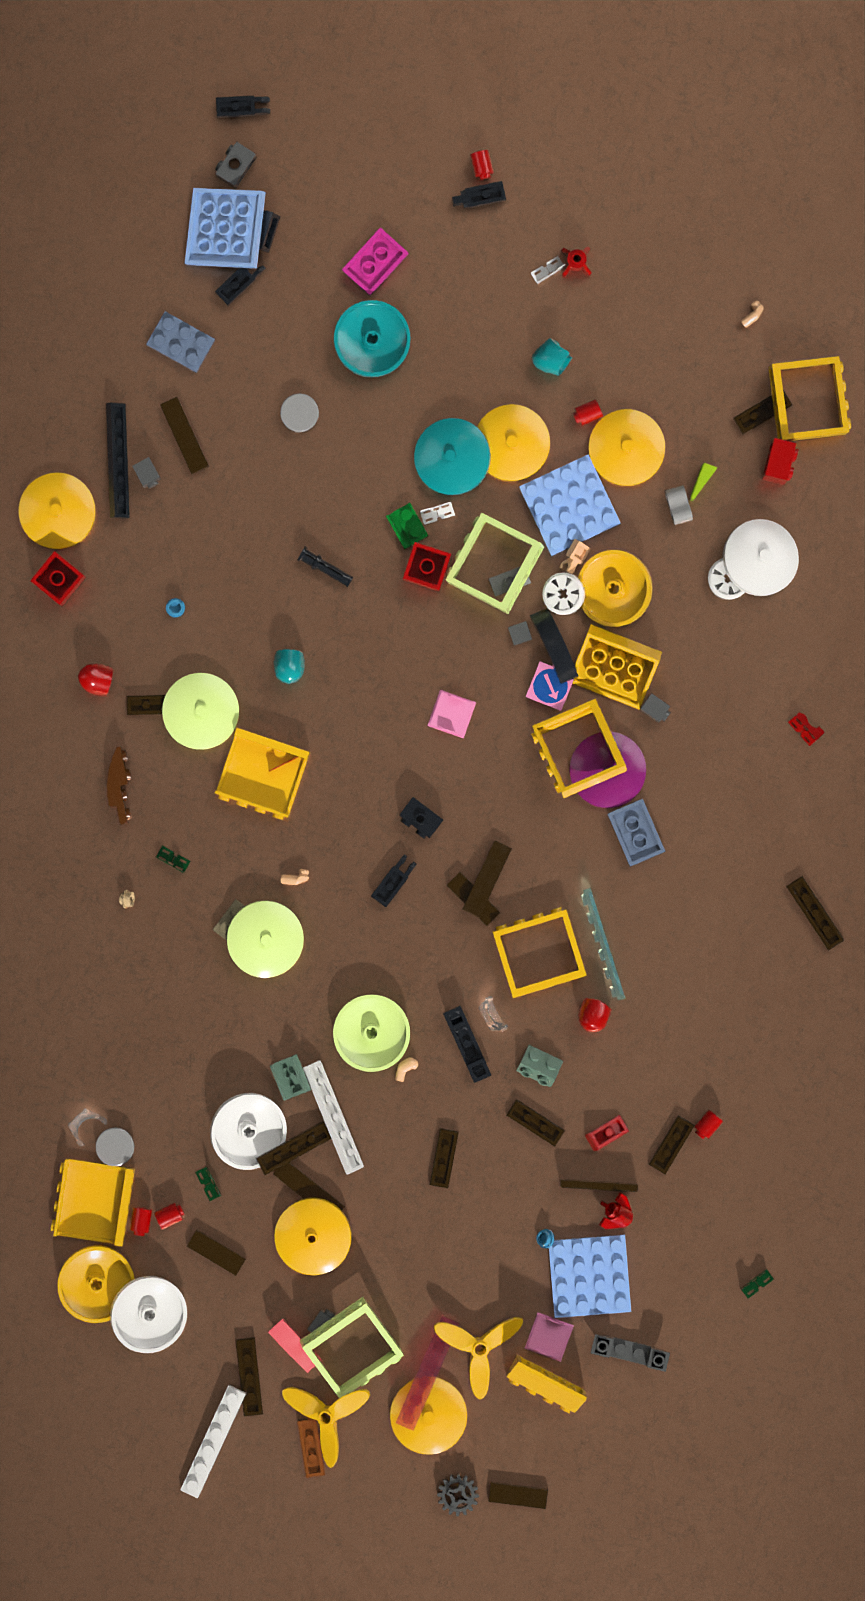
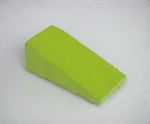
(704, 475)

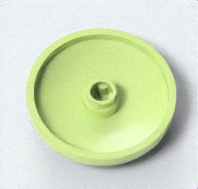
(200, 711)
(265, 938)
(371, 1033)

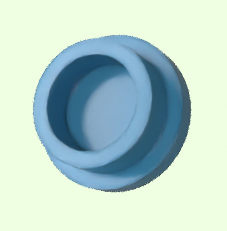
(175, 607)
(545, 1238)

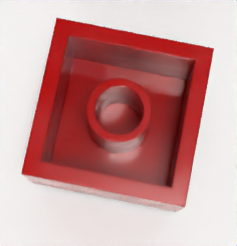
(779, 461)
(427, 567)
(58, 578)

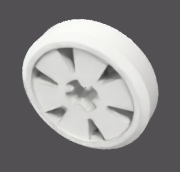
(719, 586)
(552, 594)

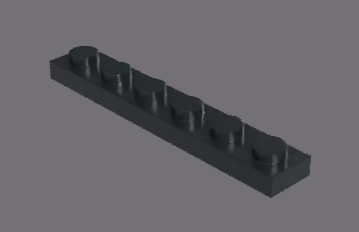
(117, 460)

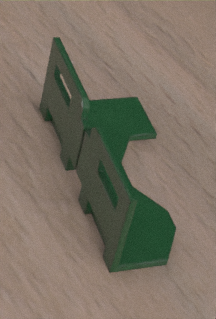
(176, 861)
(207, 1180)
(753, 1285)

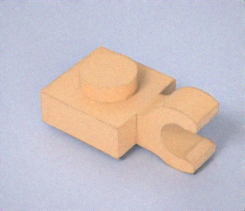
(576, 555)

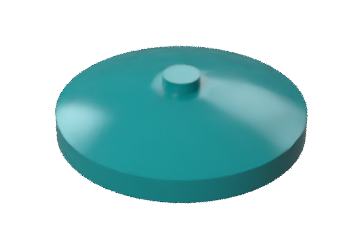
(372, 338)
(452, 456)

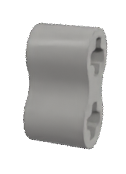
(678, 505)

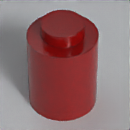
(482, 164)
(587, 412)
(707, 1125)
(169, 1215)
(140, 1221)

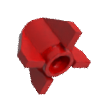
(576, 266)
(618, 1213)

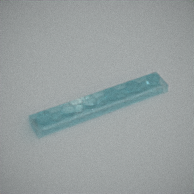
(604, 952)

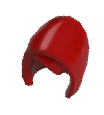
(96, 678)
(593, 1015)

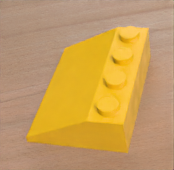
(616, 666)
(547, 1384)

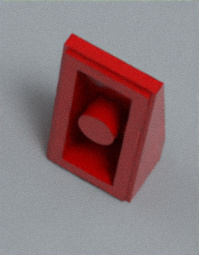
(606, 1133)

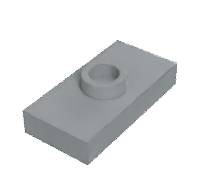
(502, 582)

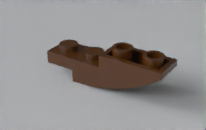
(118, 777)

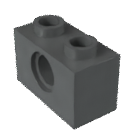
(234, 176)

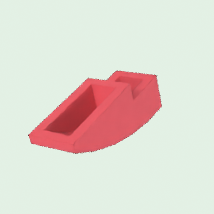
(290, 1342)

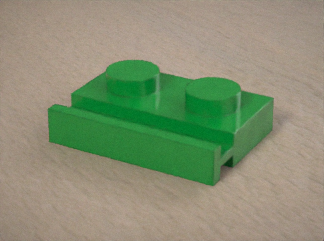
(407, 526)

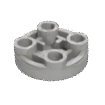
(299, 412)
(115, 1146)

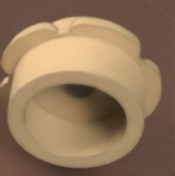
(127, 899)

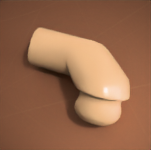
(754, 315)
(295, 880)
(405, 1066)

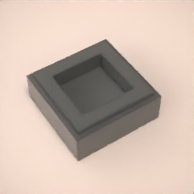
(519, 633)

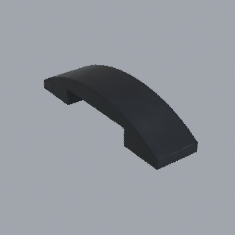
(554, 645)
(467, 1044)

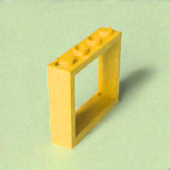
(779, 402)
(567, 717)
(537, 919)

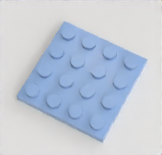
(225, 228)
(569, 505)
(589, 1276)

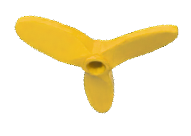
(478, 1365)
(314, 1408)

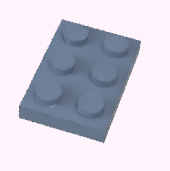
(180, 342)
(636, 832)

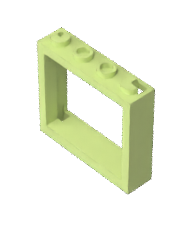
(519, 579)
(336, 1324)

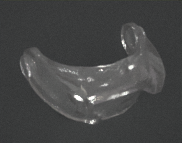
(499, 1024)
(81, 1117)

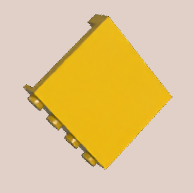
(248, 775)
(93, 1201)

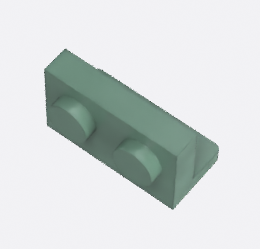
(539, 1066)
(290, 1077)

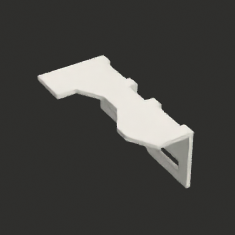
(551, 268)
(433, 514)

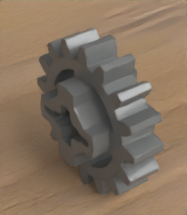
(447, 1489)

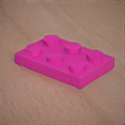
(375, 261)

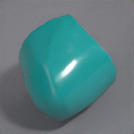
(551, 357)
(289, 665)

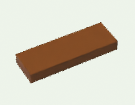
(311, 1447)

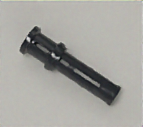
(317, 562)

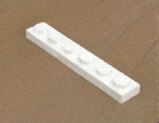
(333, 1117)
(213, 1441)

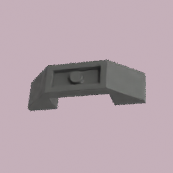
(630, 1351)

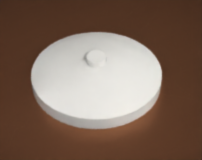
(760, 557)
(246, 1129)
(148, 1314)

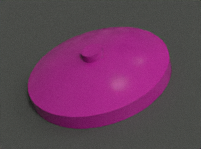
(594, 756)

